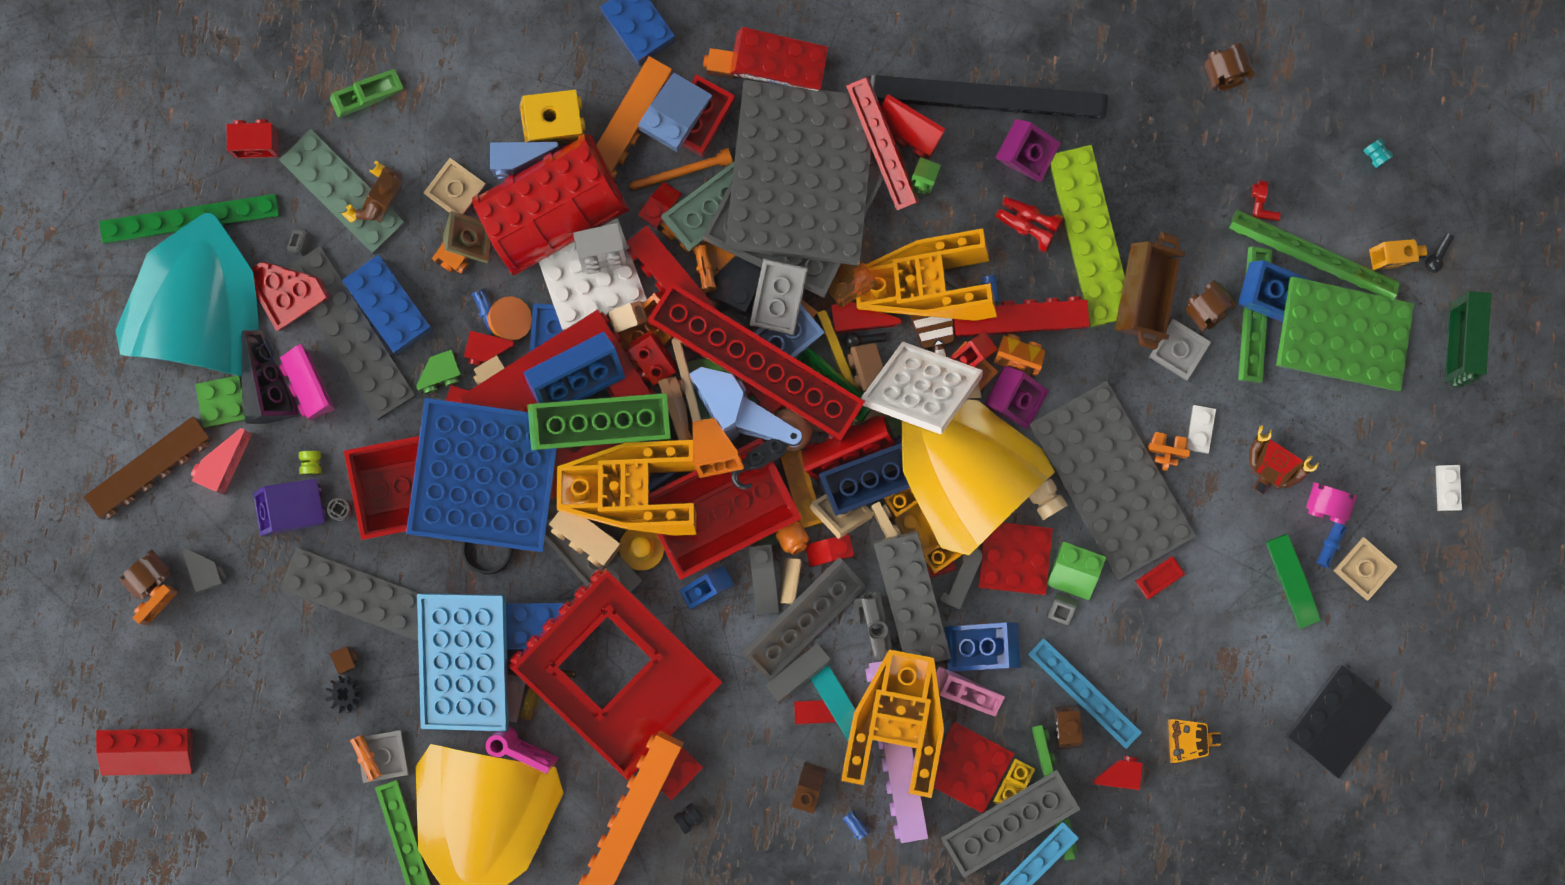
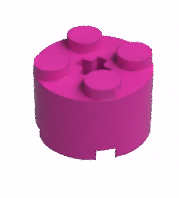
(1331, 502)

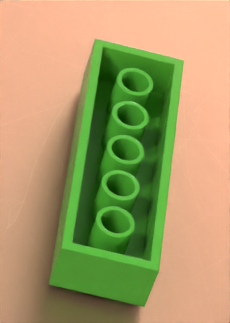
(598, 421)

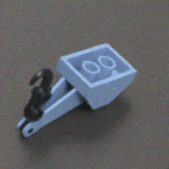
(736, 414)

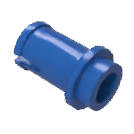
(993, 281)
(856, 825)

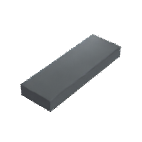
(798, 673)

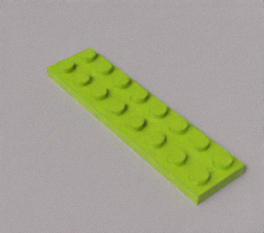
(1089, 232)

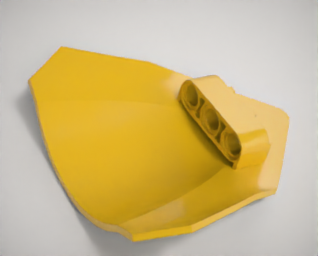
(971, 474)
(481, 815)

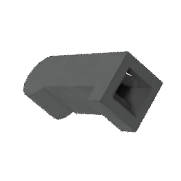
(963, 580)

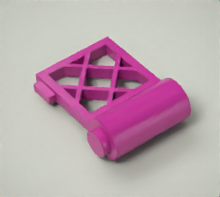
(509, 744)

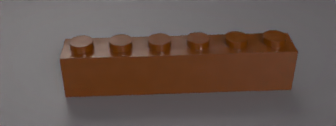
(148, 468)

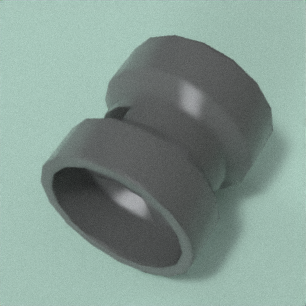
(339, 509)

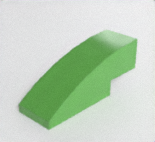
(365, 93)

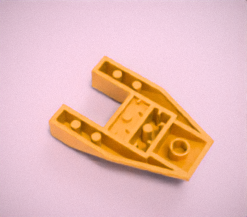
(914, 279)
(615, 487)
(900, 710)

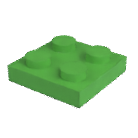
(220, 401)

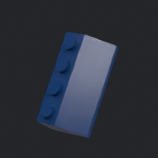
(576, 372)

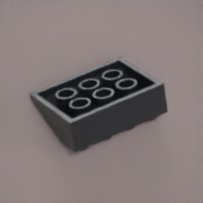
(1338, 721)

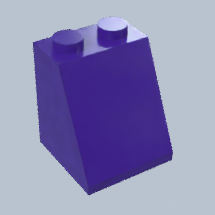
(289, 506)

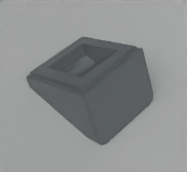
(1063, 608)

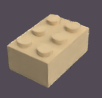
(585, 537)

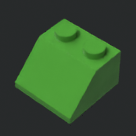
(1076, 570)

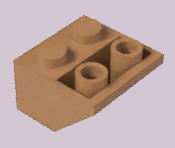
(866, 363)

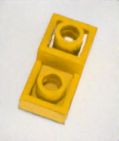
(1014, 781)

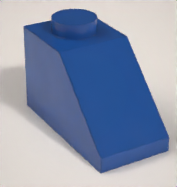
(706, 587)

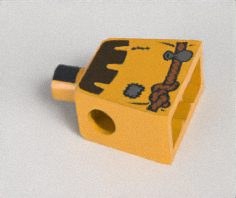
(1396, 254)
(1190, 740)

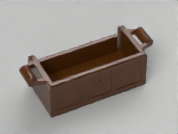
(1149, 290)

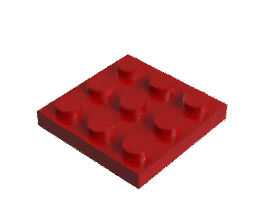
(1016, 559)
(970, 767)

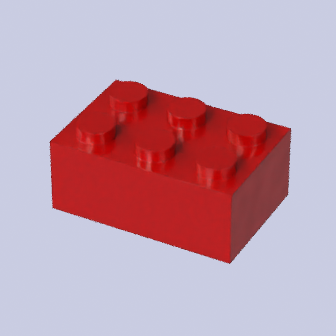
(711, 117)

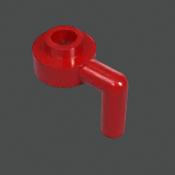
(1260, 191)

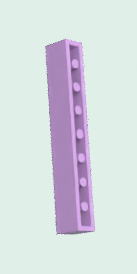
(905, 806)

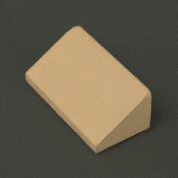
(789, 581)

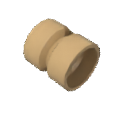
(1048, 501)

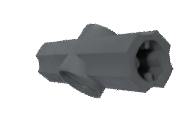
(874, 615)

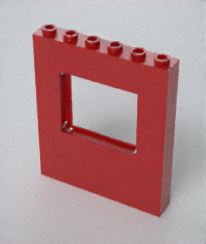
(511, 391)
(651, 702)

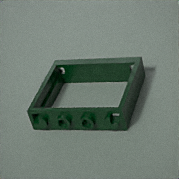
(1467, 338)

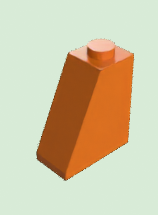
(713, 449)

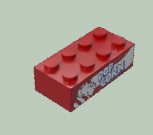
(778, 59)

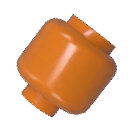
(793, 538)

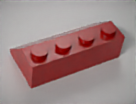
(856, 443)
(144, 751)

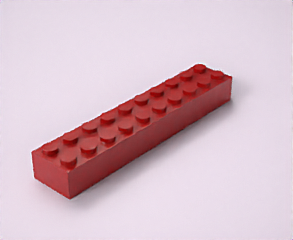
(756, 361)

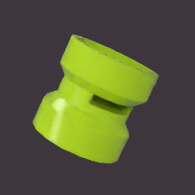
(310, 463)

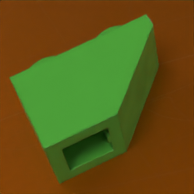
(925, 176)
(438, 371)

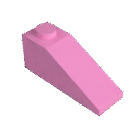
(968, 692)

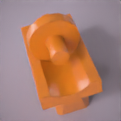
(1178, 450)

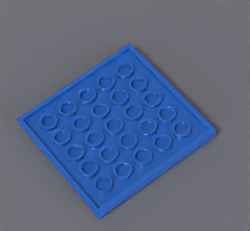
(480, 477)

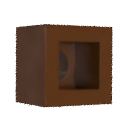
(344, 659)

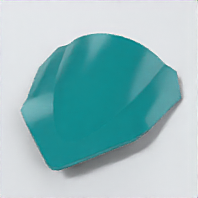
(191, 301)

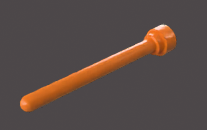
(722, 158)

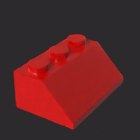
(911, 128)

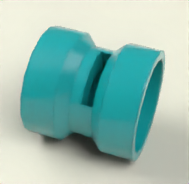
(1378, 153)

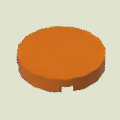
(509, 318)

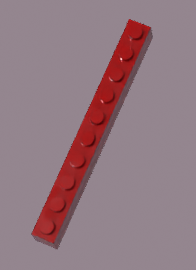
(665, 269)

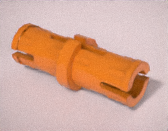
(705, 268)
(366, 757)

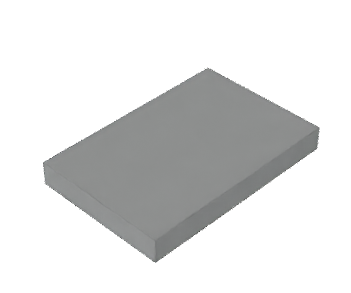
(778, 296)

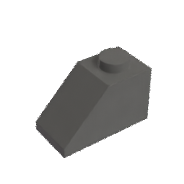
(203, 571)

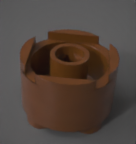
(1229, 67)
(1210, 306)
(144, 575)

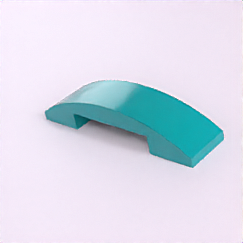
(835, 699)

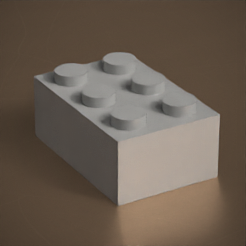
(600, 248)

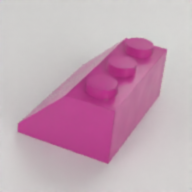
(306, 383)

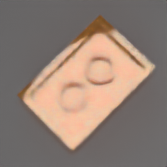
(851, 283)

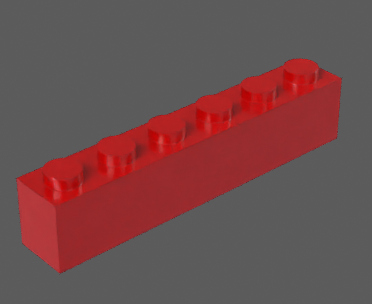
(1028, 318)

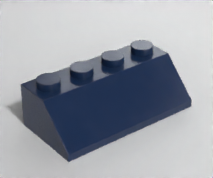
(864, 480)

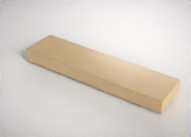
(685, 376)

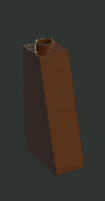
(808, 787)

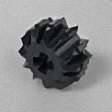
(352, 694)

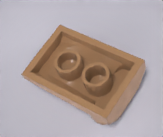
(676, 406)

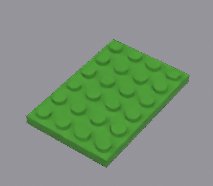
(1345, 334)

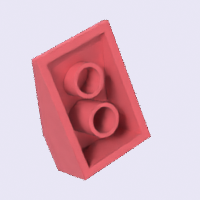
(220, 465)

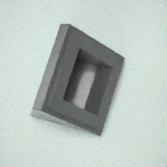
(299, 242)

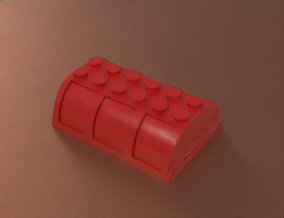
(548, 202)
(382, 485)
(725, 514)

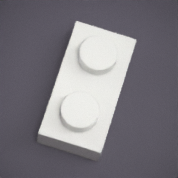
(1201, 429)
(1448, 488)

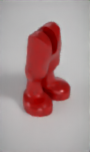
(1022, 221)

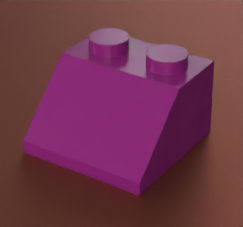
(1028, 150)
(1016, 397)

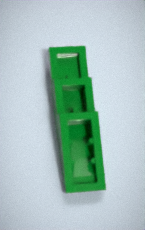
(1293, 581)

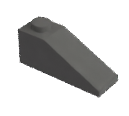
(763, 580)

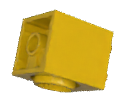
(561, 107)

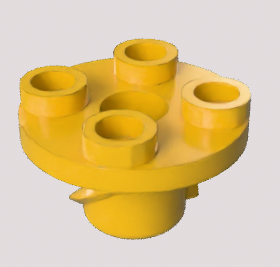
(641, 549)

